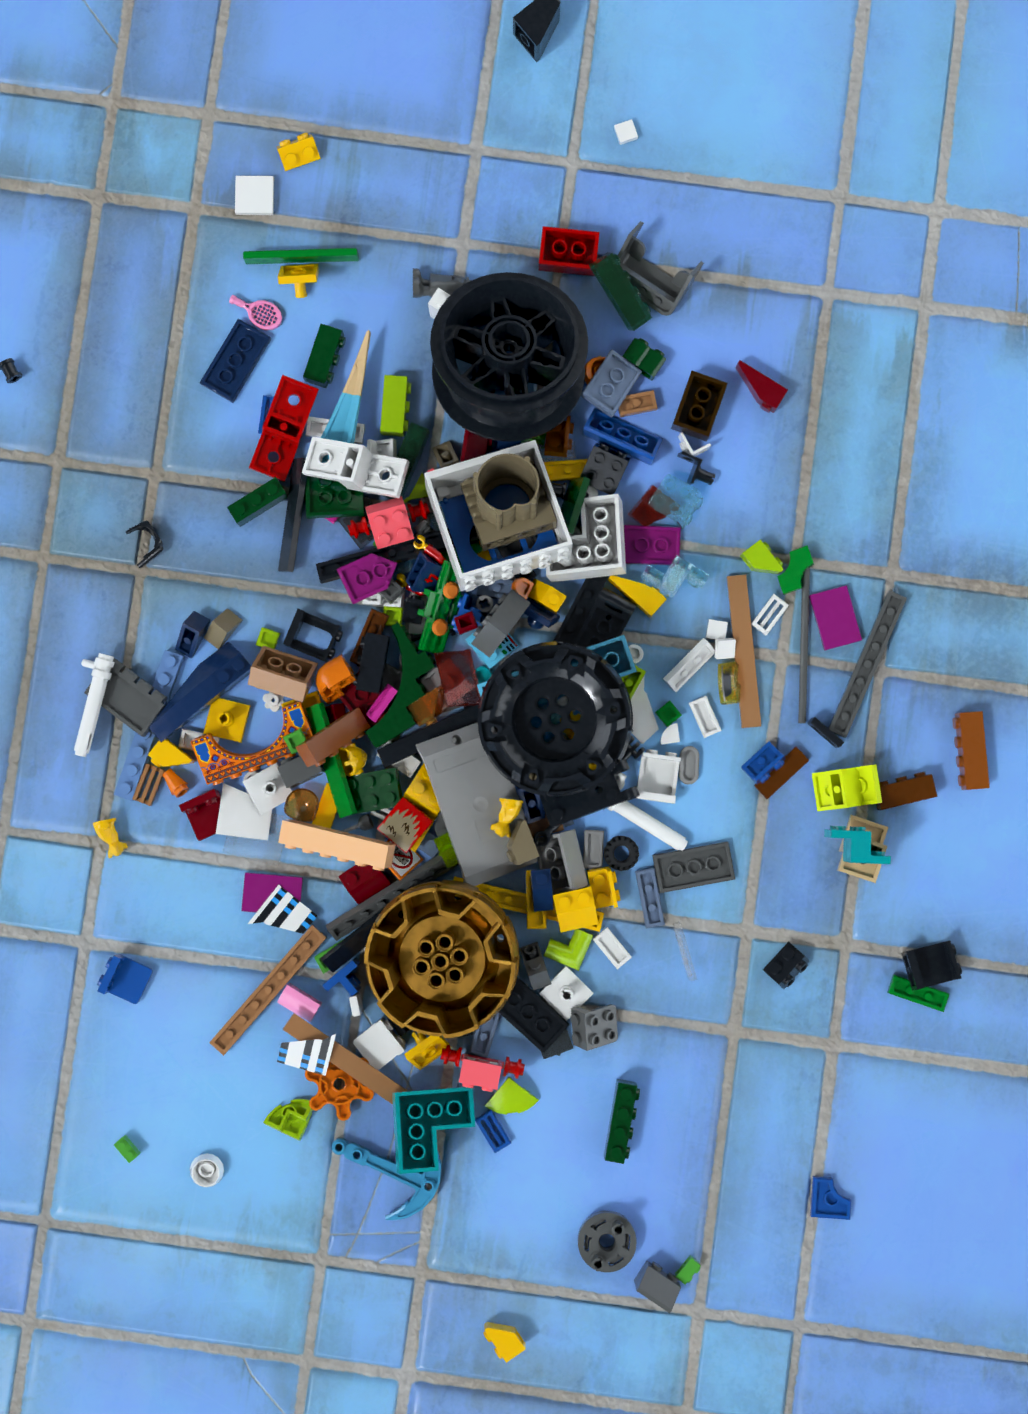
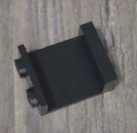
(931, 965)

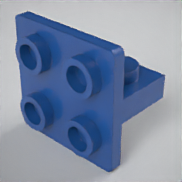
(464, 606)

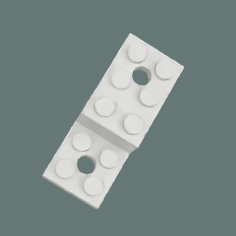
(355, 467)

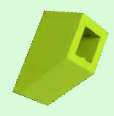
(760, 559)

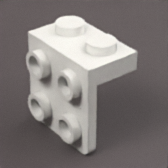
(380, 1043)

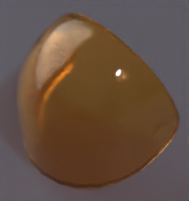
(302, 805)

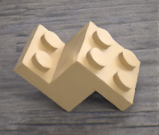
(865, 870)

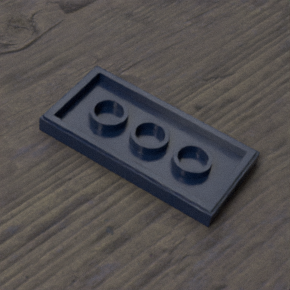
(235, 360)

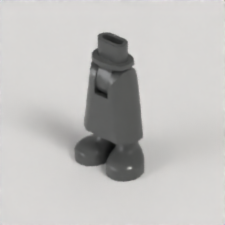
(426, 287)

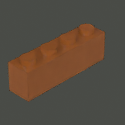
(332, 737)
(971, 750)

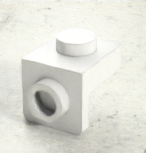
(383, 447)

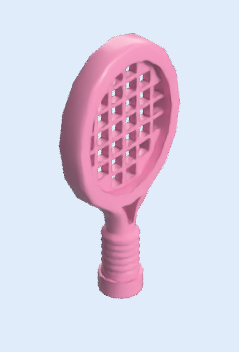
(234, 300)

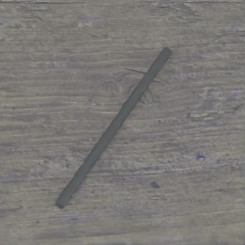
(804, 646)

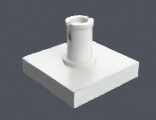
(267, 789)
(566, 992)

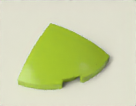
(511, 1098)
(291, 1118)

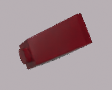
(764, 390)

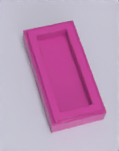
(381, 702)

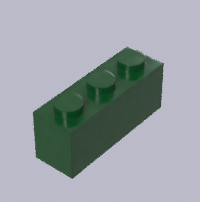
(324, 356)
(257, 502)

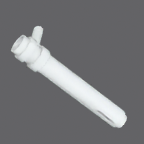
(101, 675)
(647, 822)

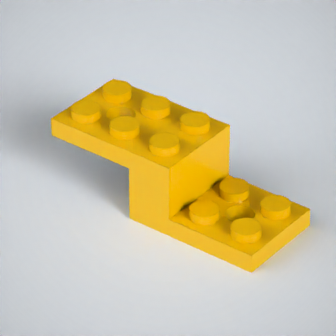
(422, 796)

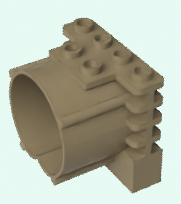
(520, 521)

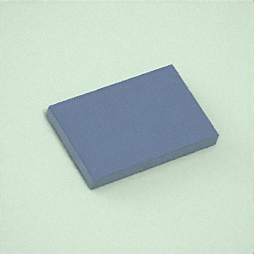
(611, 383)

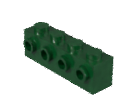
(620, 1121)

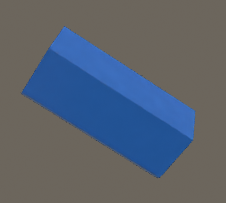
(622, 436)

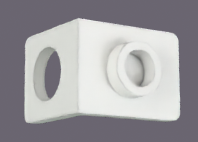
(685, 447)

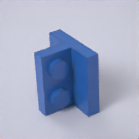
(349, 981)

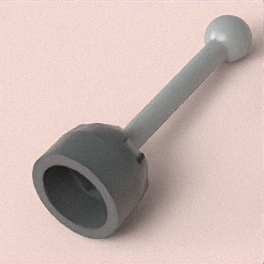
(364, 823)

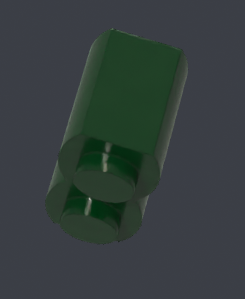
(644, 358)

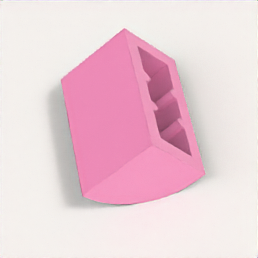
(299, 1002)

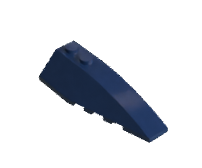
(202, 688)

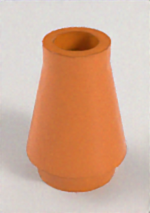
(175, 783)

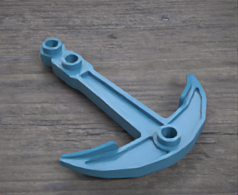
(415, 1180)

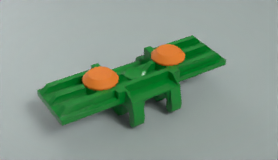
(436, 610)

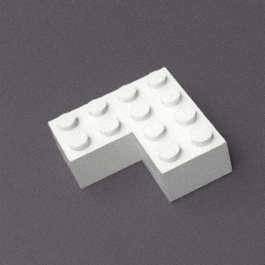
(601, 545)

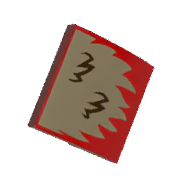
(404, 825)

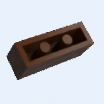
(906, 790)

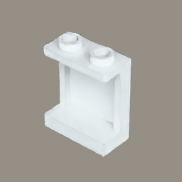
(658, 776)

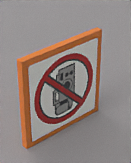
(403, 862)

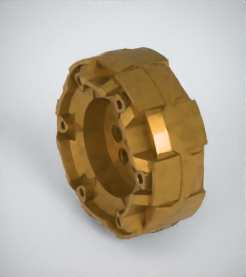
(473, 926)

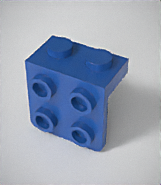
(124, 978)

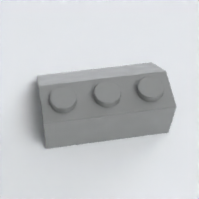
(564, 861)

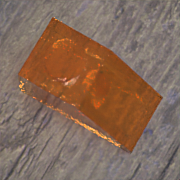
(428, 707)

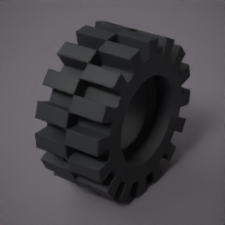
(621, 841)

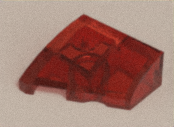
(643, 512)

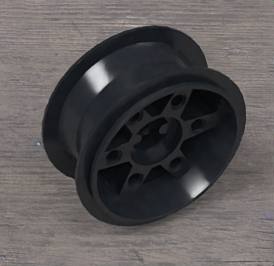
(521, 318)

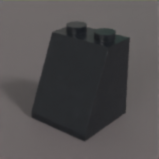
(536, 25)

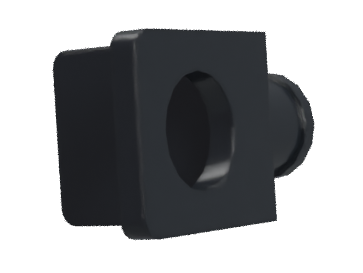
(696, 471)

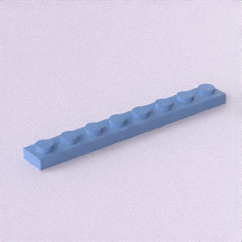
(141, 746)

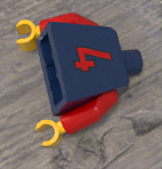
(424, 571)

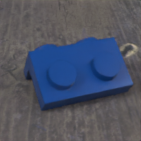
(763, 763)

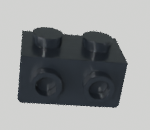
(786, 965)

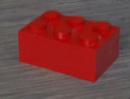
(568, 250)

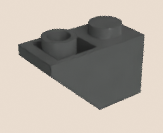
(535, 966)

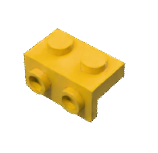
(298, 151)

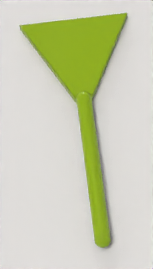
(419, 490)

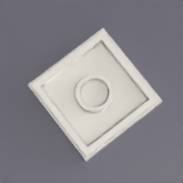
(254, 195)

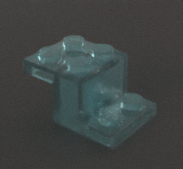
(672, 580)

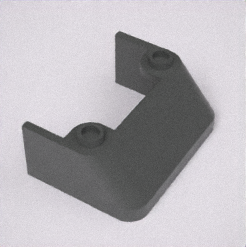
(655, 286)

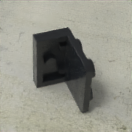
(605, 467)

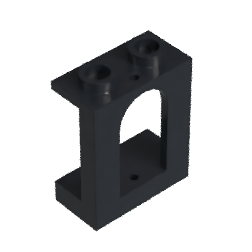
(300, 617)

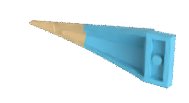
(345, 415)

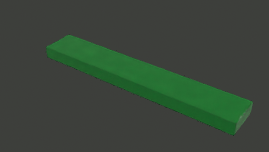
(301, 256)
(333, 766)

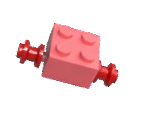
(389, 521)
(481, 1070)

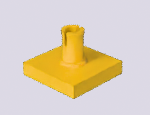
(299, 276)
(227, 719)
(426, 1049)

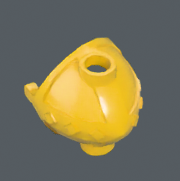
(352, 759)

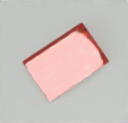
(458, 678)

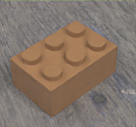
(282, 674)

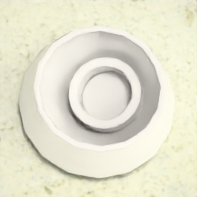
(206, 1170)

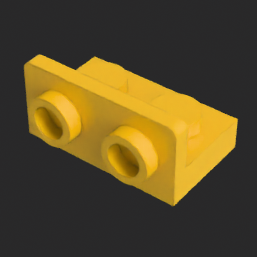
(602, 887)

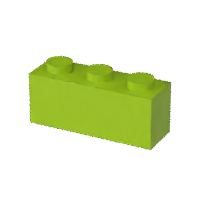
(395, 405)

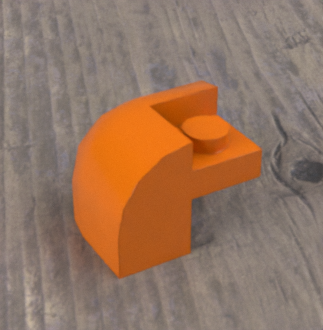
(333, 677)

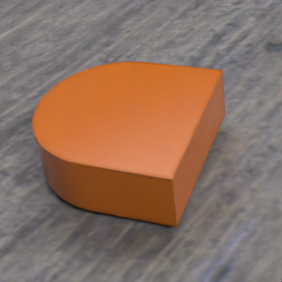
(522, 587)

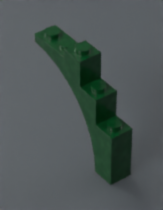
(414, 666)

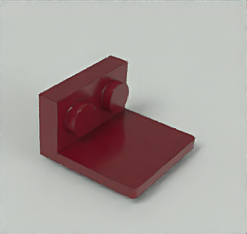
(203, 813)

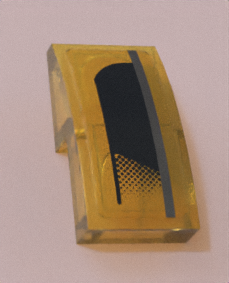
(728, 683)

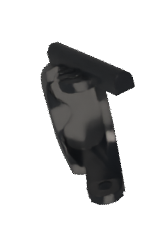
(146, 526)

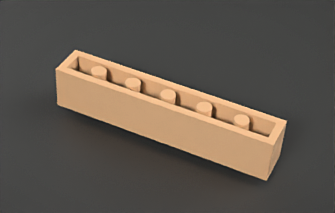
(337, 843)

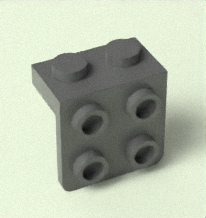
(594, 1027)

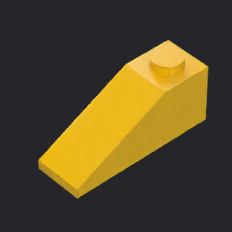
(647, 598)

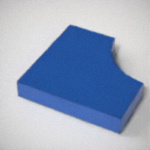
(827, 1201)

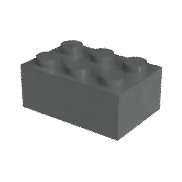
(500, 623)

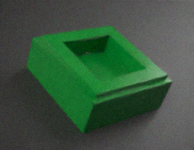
(668, 713)

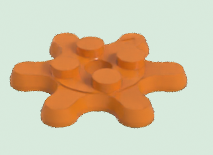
(341, 1097)

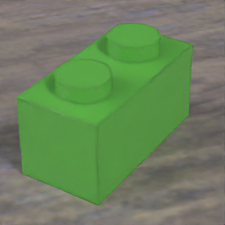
(127, 1148)
(687, 1270)

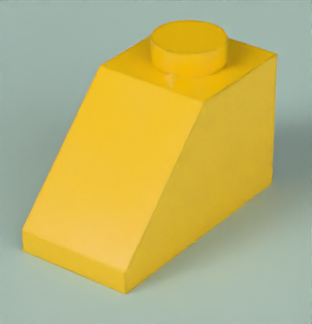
(547, 596)
(168, 755)

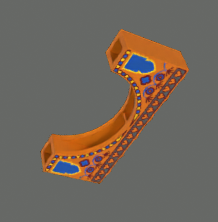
(220, 763)

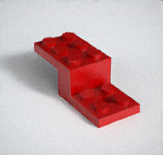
(283, 428)

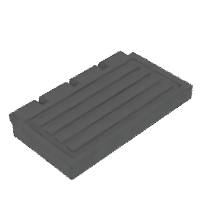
(131, 700)

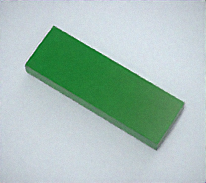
(926, 996)

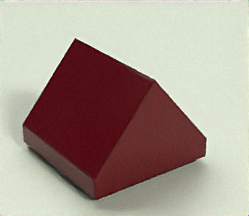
(466, 622)
(335, 711)

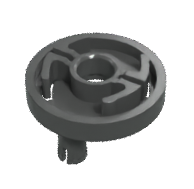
(599, 1256)

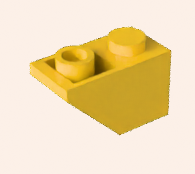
(506, 1340)

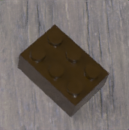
(699, 406)

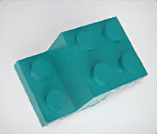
(857, 845)

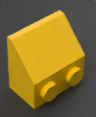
(575, 909)

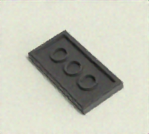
(693, 867)

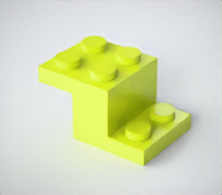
(847, 787)

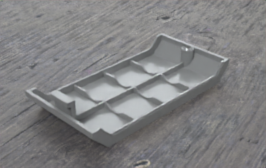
(469, 802)

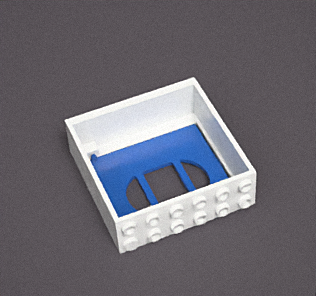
(445, 487)

